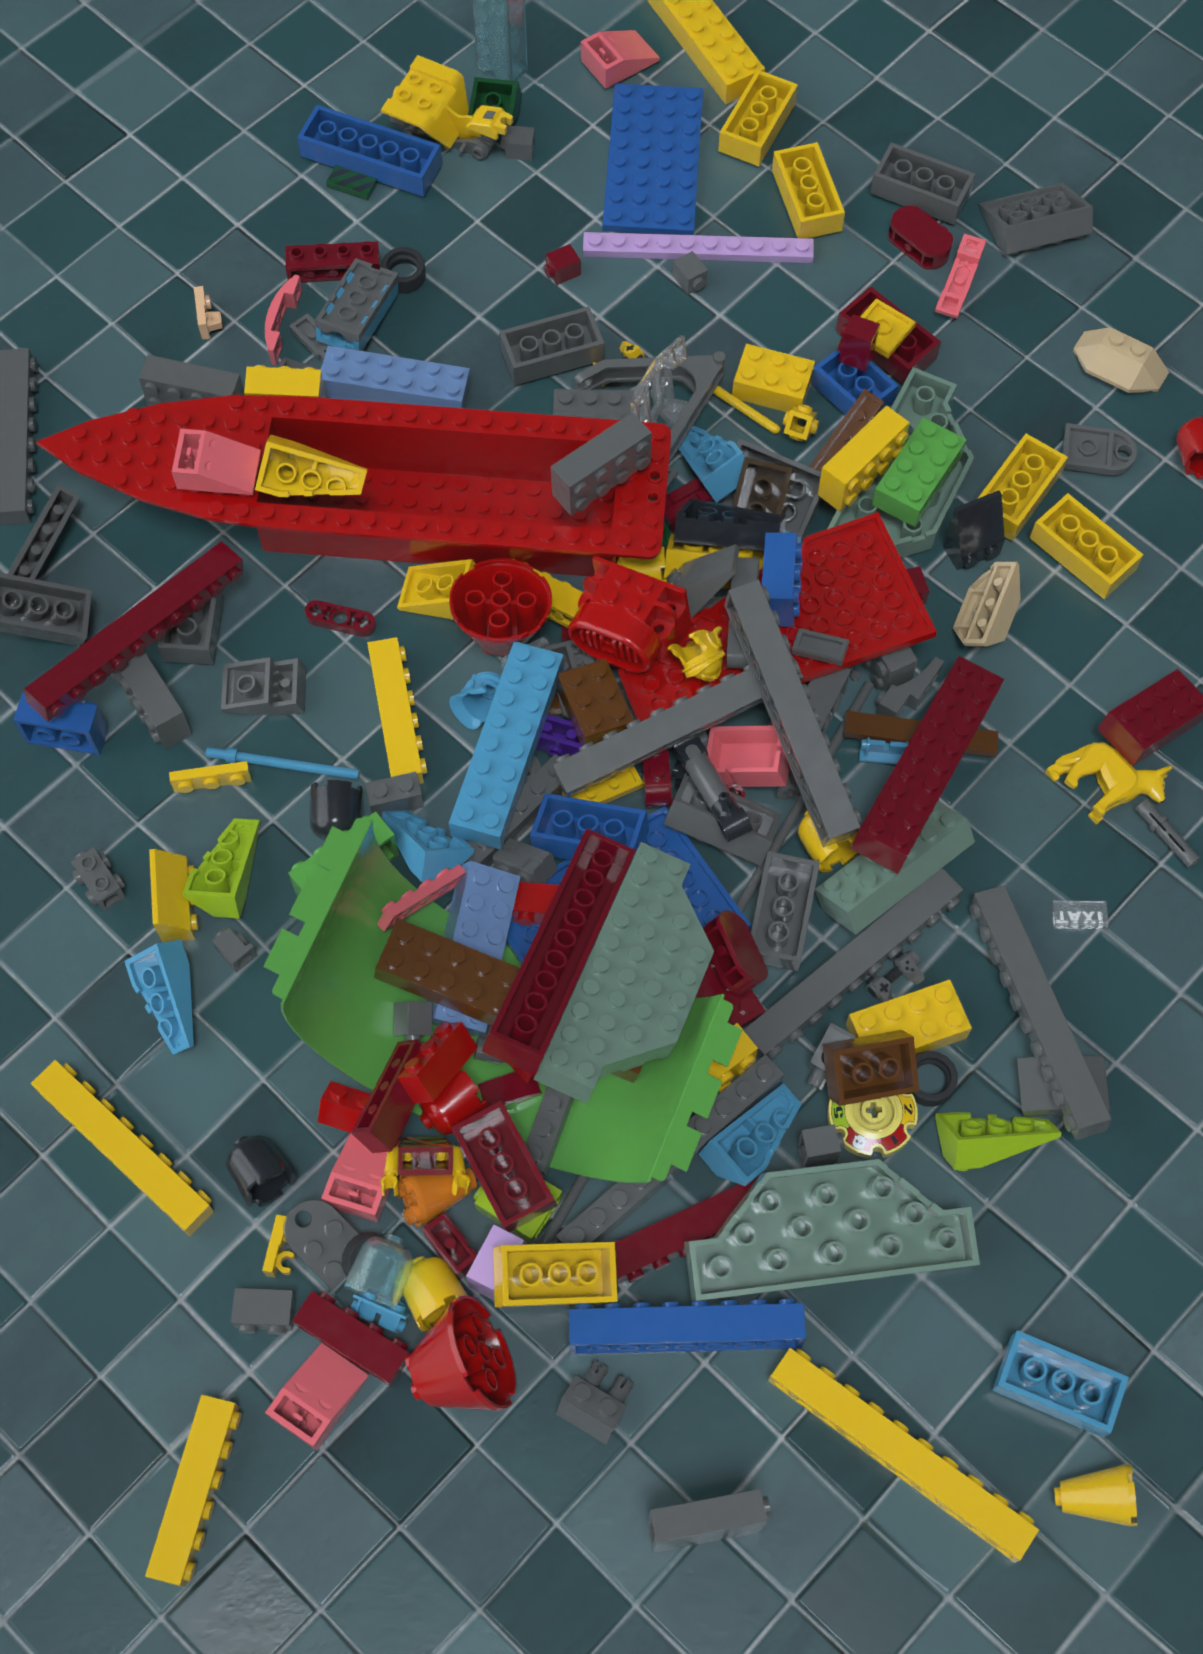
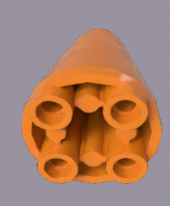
(429, 1196)

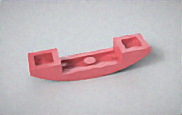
(961, 276)
(286, 297)

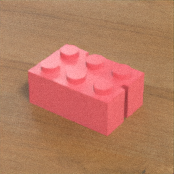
(748, 755)

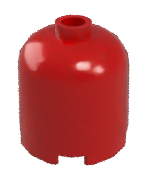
(1191, 446)
(453, 1105)

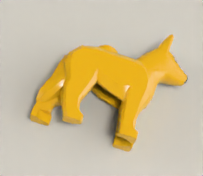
(1114, 775)

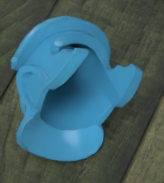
(475, 699)

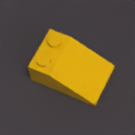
(429, 587)

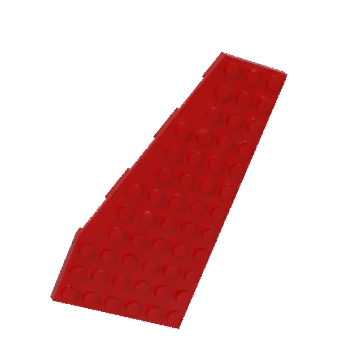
(848, 590)

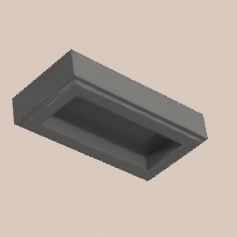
(820, 647)

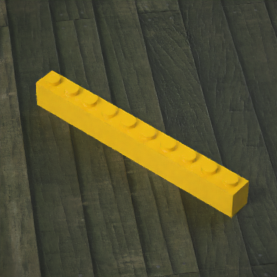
(904, 1455)

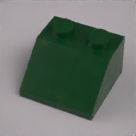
(496, 93)

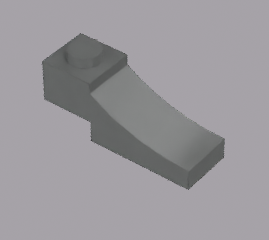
(910, 693)

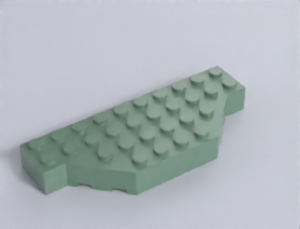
(928, 398)
(634, 982)
(828, 1230)

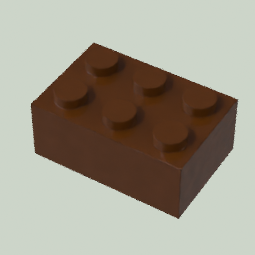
(593, 701)
(871, 1067)

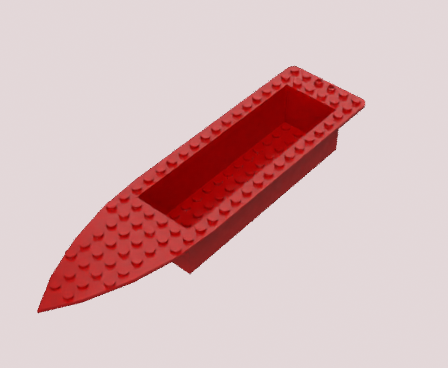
(433, 489)

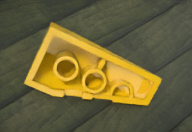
(301, 470)

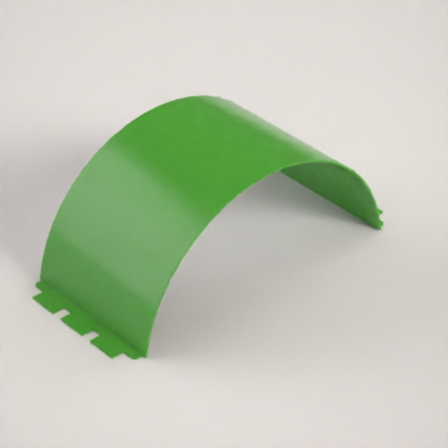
(348, 1019)

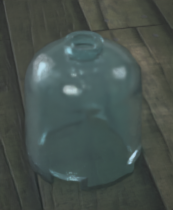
(381, 1270)

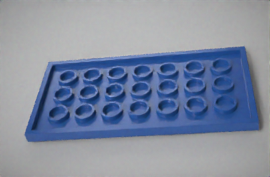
(653, 160)

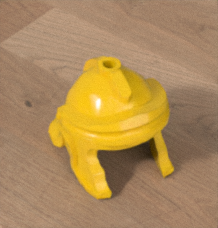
(702, 656)

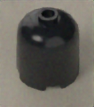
(334, 806)
(258, 1170)

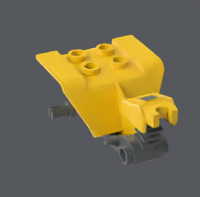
(435, 105)

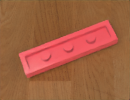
(424, 895)

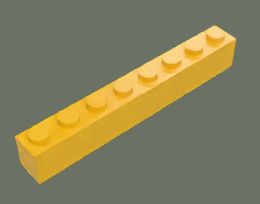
(123, 1148)

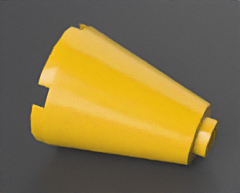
(1100, 1495)

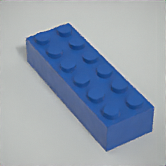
(370, 150)

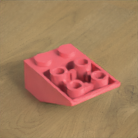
(616, 55)
(214, 463)
(356, 1182)
(317, 1396)

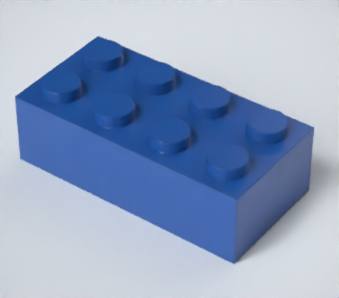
(564, 820)

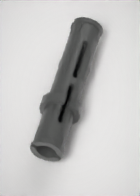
(1146, 809)

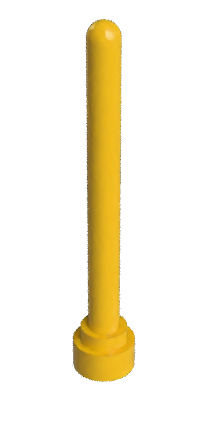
(747, 410)

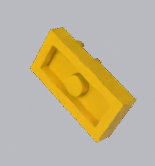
(275, 1254)

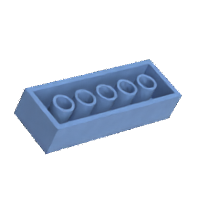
(392, 379)
(481, 921)

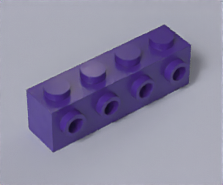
(558, 737)

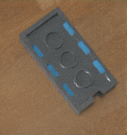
(356, 306)

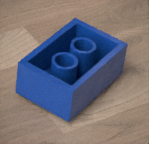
(844, 383)
(782, 575)
(77, 729)

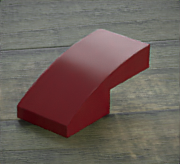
(509, 1089)

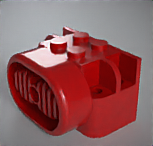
(629, 617)

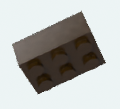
(764, 486)

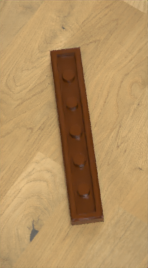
(897, 729)

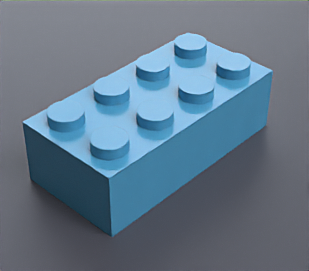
(1060, 1384)

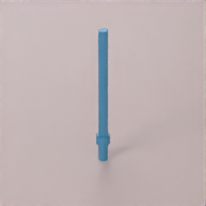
(233, 755)

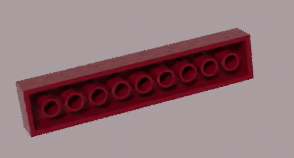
(927, 765)
(558, 952)

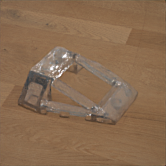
(660, 378)

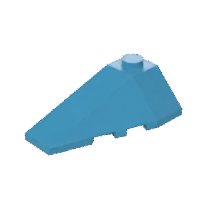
(713, 461)
(425, 847)
(164, 981)
(749, 1142)

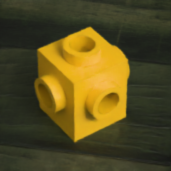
(795, 428)

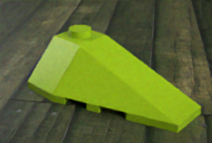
(224, 875)
(980, 1142)

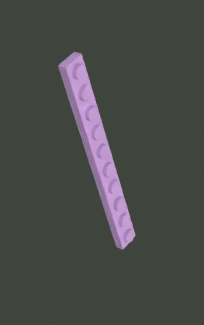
(705, 247)

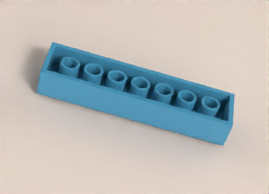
(506, 746)

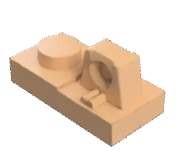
(206, 320)

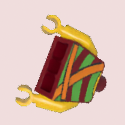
(425, 1157)

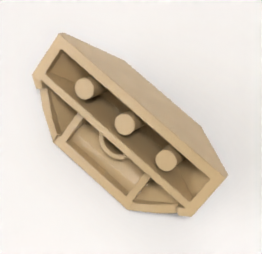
(1120, 360)
(989, 606)

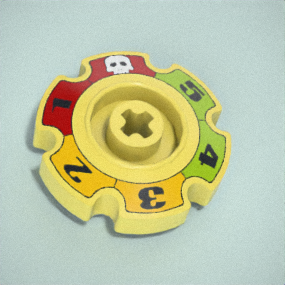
(881, 1134)

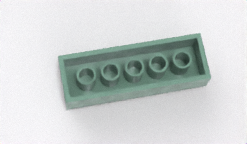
(867, 889)

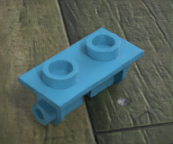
(881, 752)
(390, 1317)

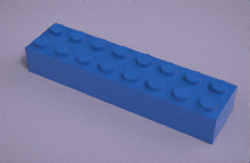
(686, 1327)

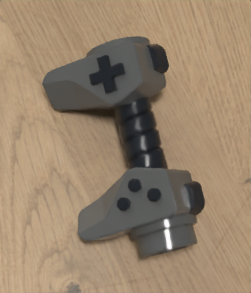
(906, 965)

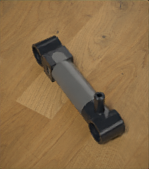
(697, 764)

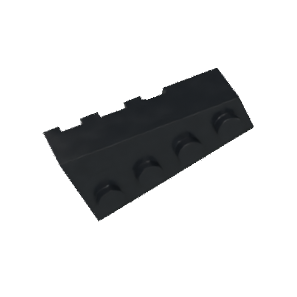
(725, 525)

